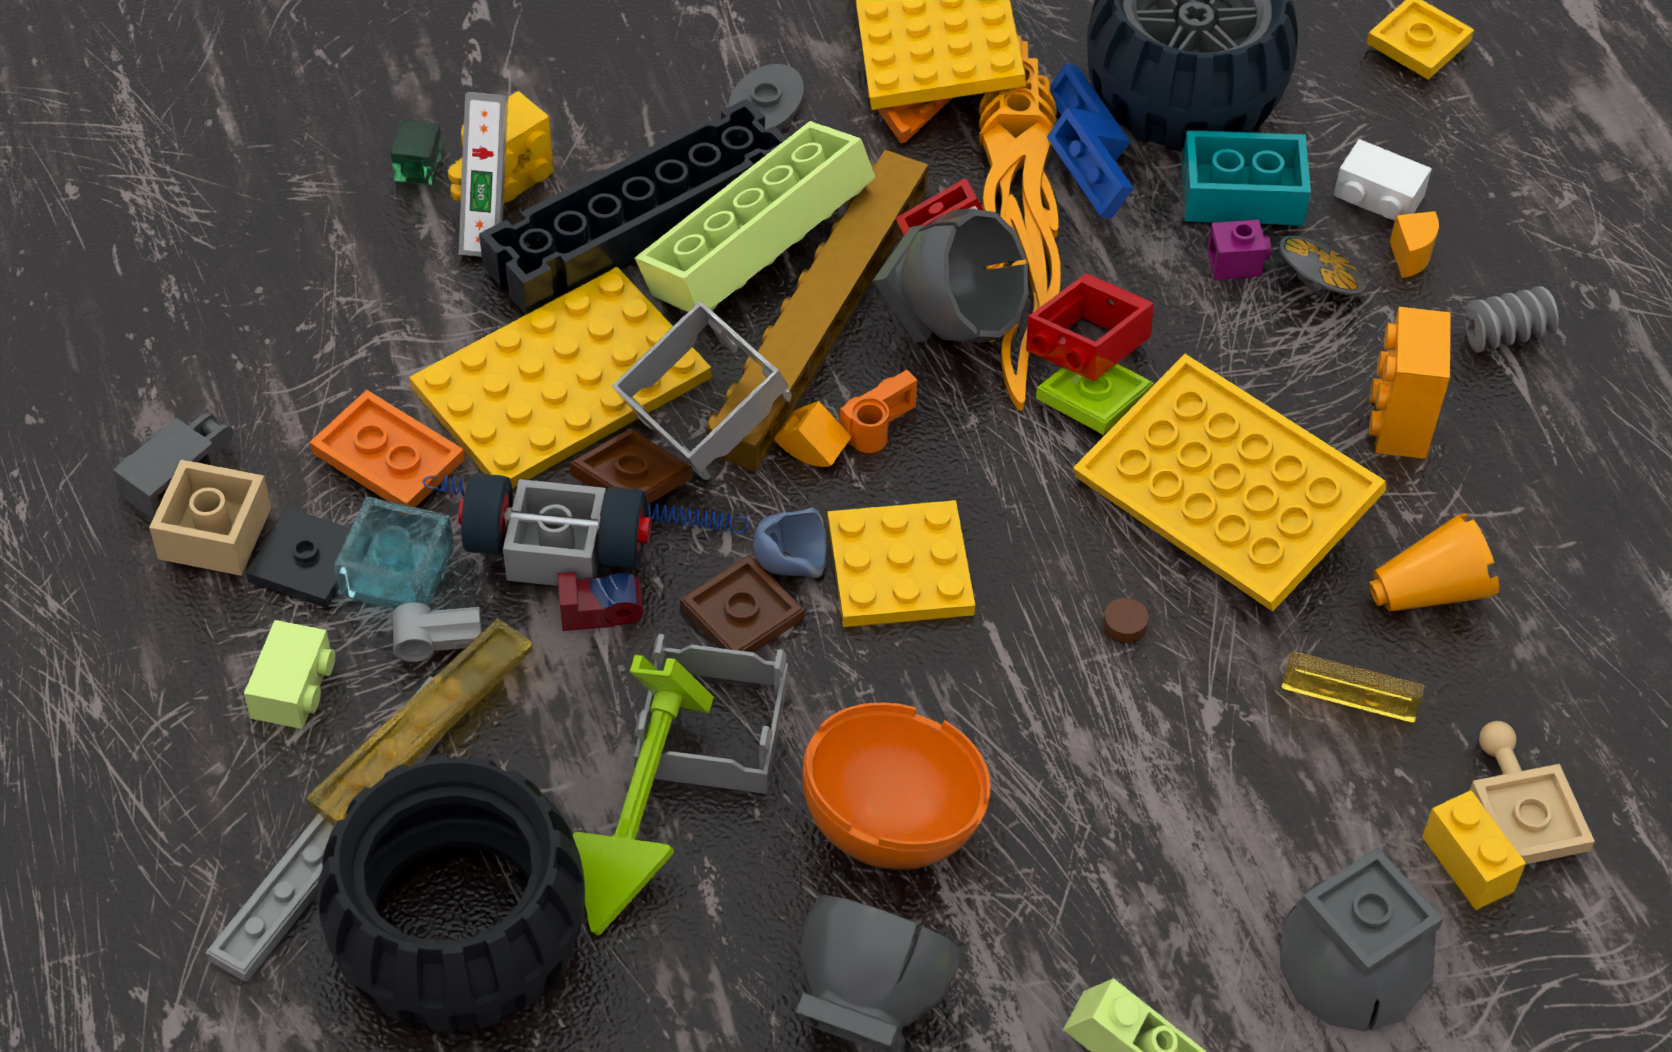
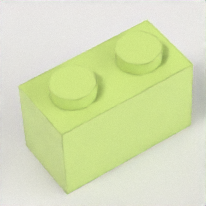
(289, 674)

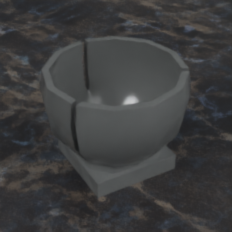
(942, 281)
(1358, 942)
(870, 973)

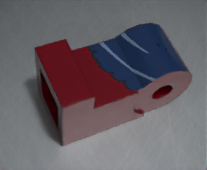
(599, 601)

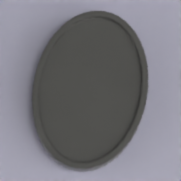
(774, 91)

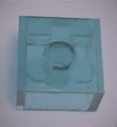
(394, 554)

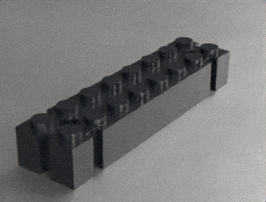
(622, 208)

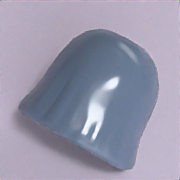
(798, 534)

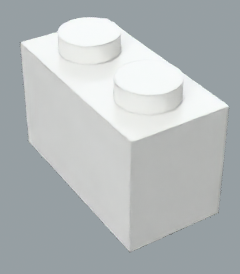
(1381, 181)

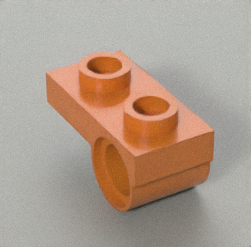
(868, 416)

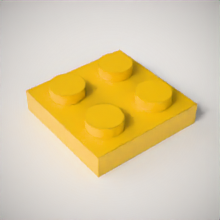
(1420, 37)

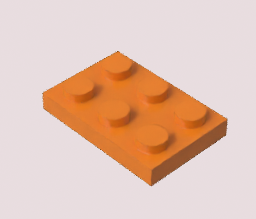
(387, 450)

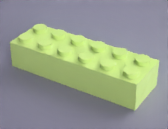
(756, 217)

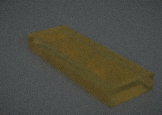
(1353, 686)

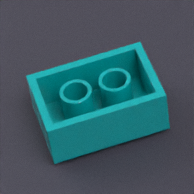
(1245, 177)

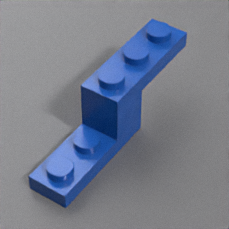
(1089, 141)

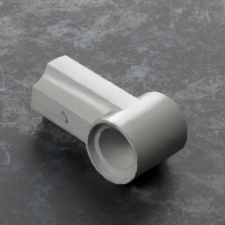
(422, 631)

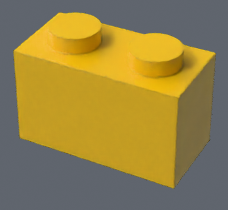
(1473, 850)

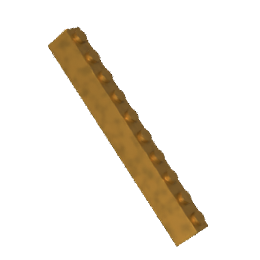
(826, 298)

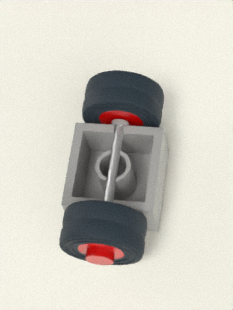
(553, 527)

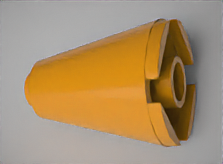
(1437, 569)

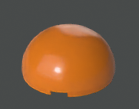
(894, 785)

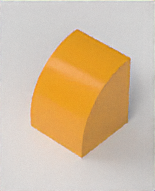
(1414, 241)
(813, 435)

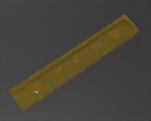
(423, 718)

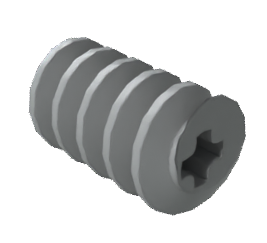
(1510, 317)

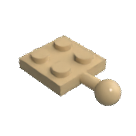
(1530, 805)

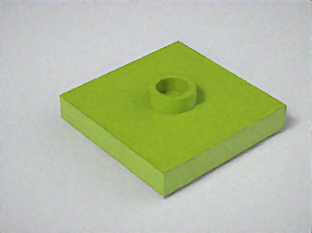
(1096, 402)

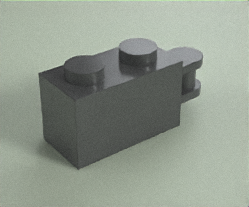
(148, 471)

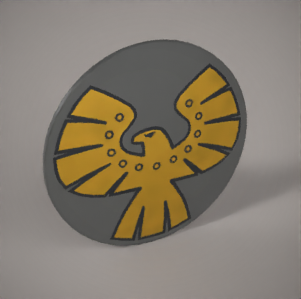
(1322, 266)

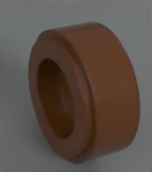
(1125, 620)

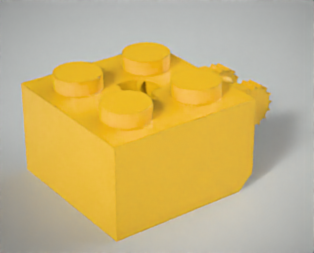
(527, 149)

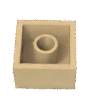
(210, 517)

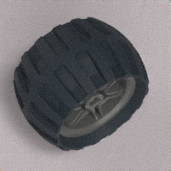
(1191, 64)

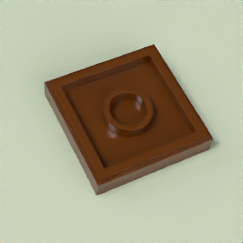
(632, 463)
(742, 607)

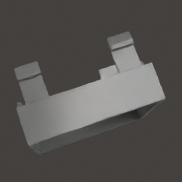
(669, 352)
(723, 665)

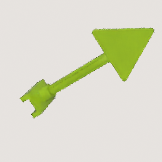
(619, 864)

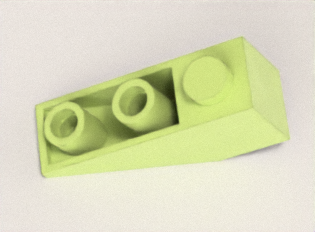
(1118, 1021)

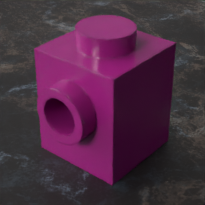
(1237, 249)

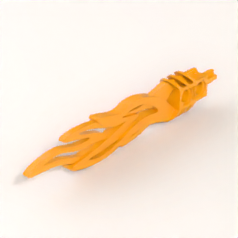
(1015, 137)

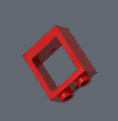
(1089, 299)

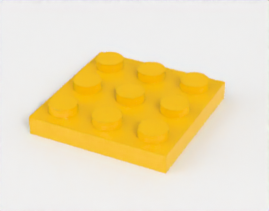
(900, 563)

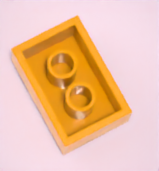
(1411, 382)

